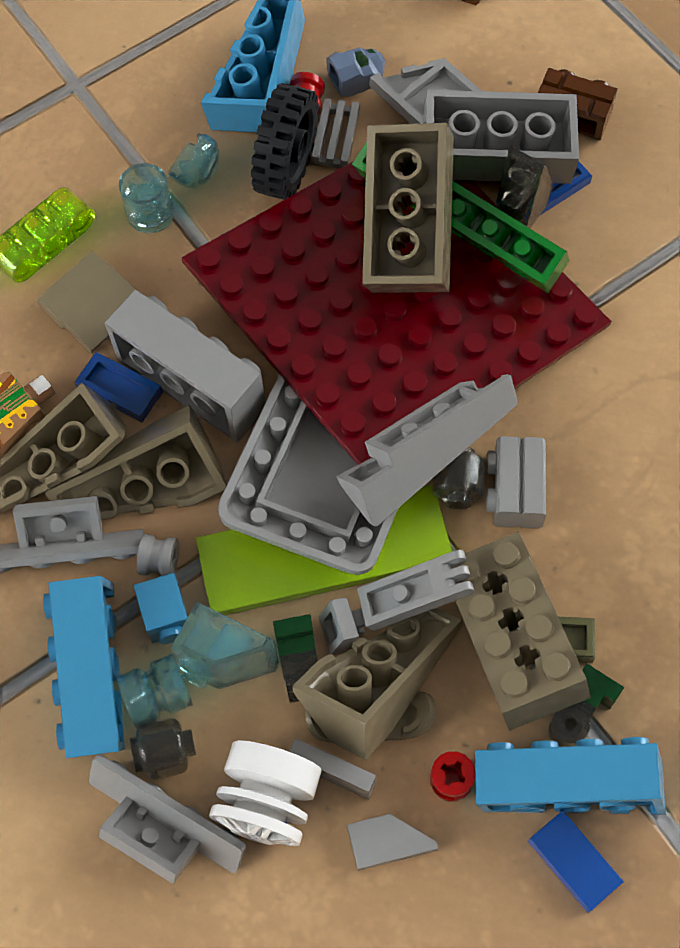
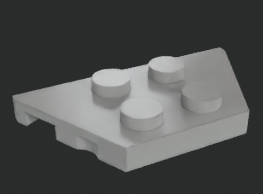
(408, 90)

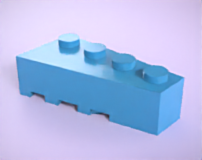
(256, 66)
(85, 666)
(570, 777)

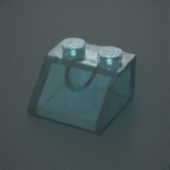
(221, 650)

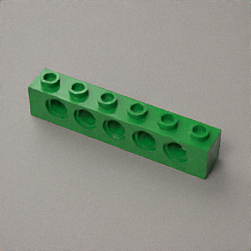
(498, 235)

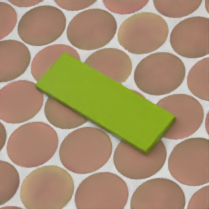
(253, 574)

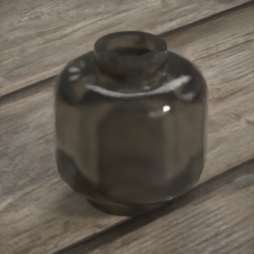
(461, 481)
(162, 749)

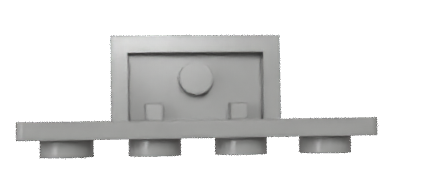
(62, 533)
(158, 828)

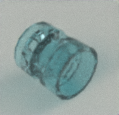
(146, 197)
(154, 690)

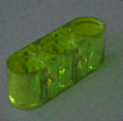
(43, 234)

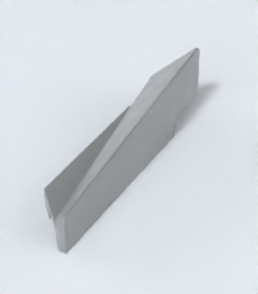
(423, 445)

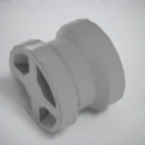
(157, 555)

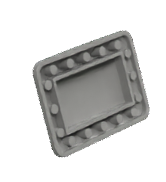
(291, 493)

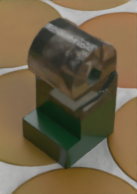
(295, 649)
(573, 722)

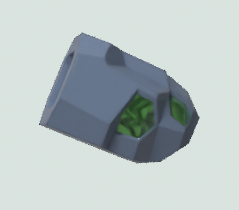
(352, 69)

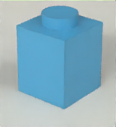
(161, 608)

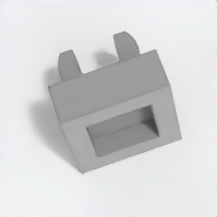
(341, 625)

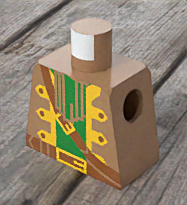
(20, 408)

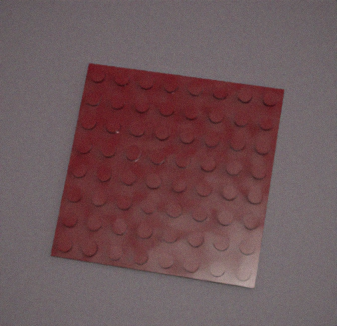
(370, 356)

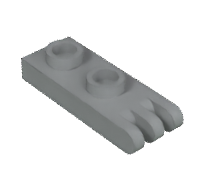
(415, 590)

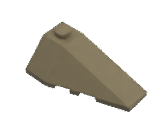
(60, 446)
(152, 469)
(369, 687)

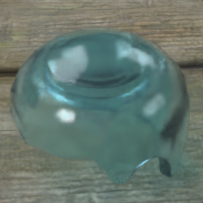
(196, 162)

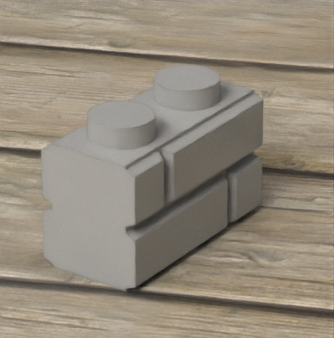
(518, 482)

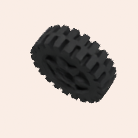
(284, 141)

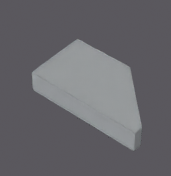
(386, 841)

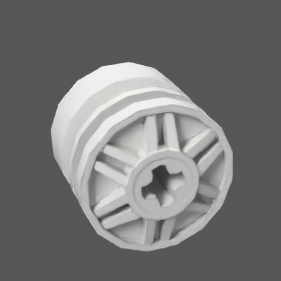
(263, 801)

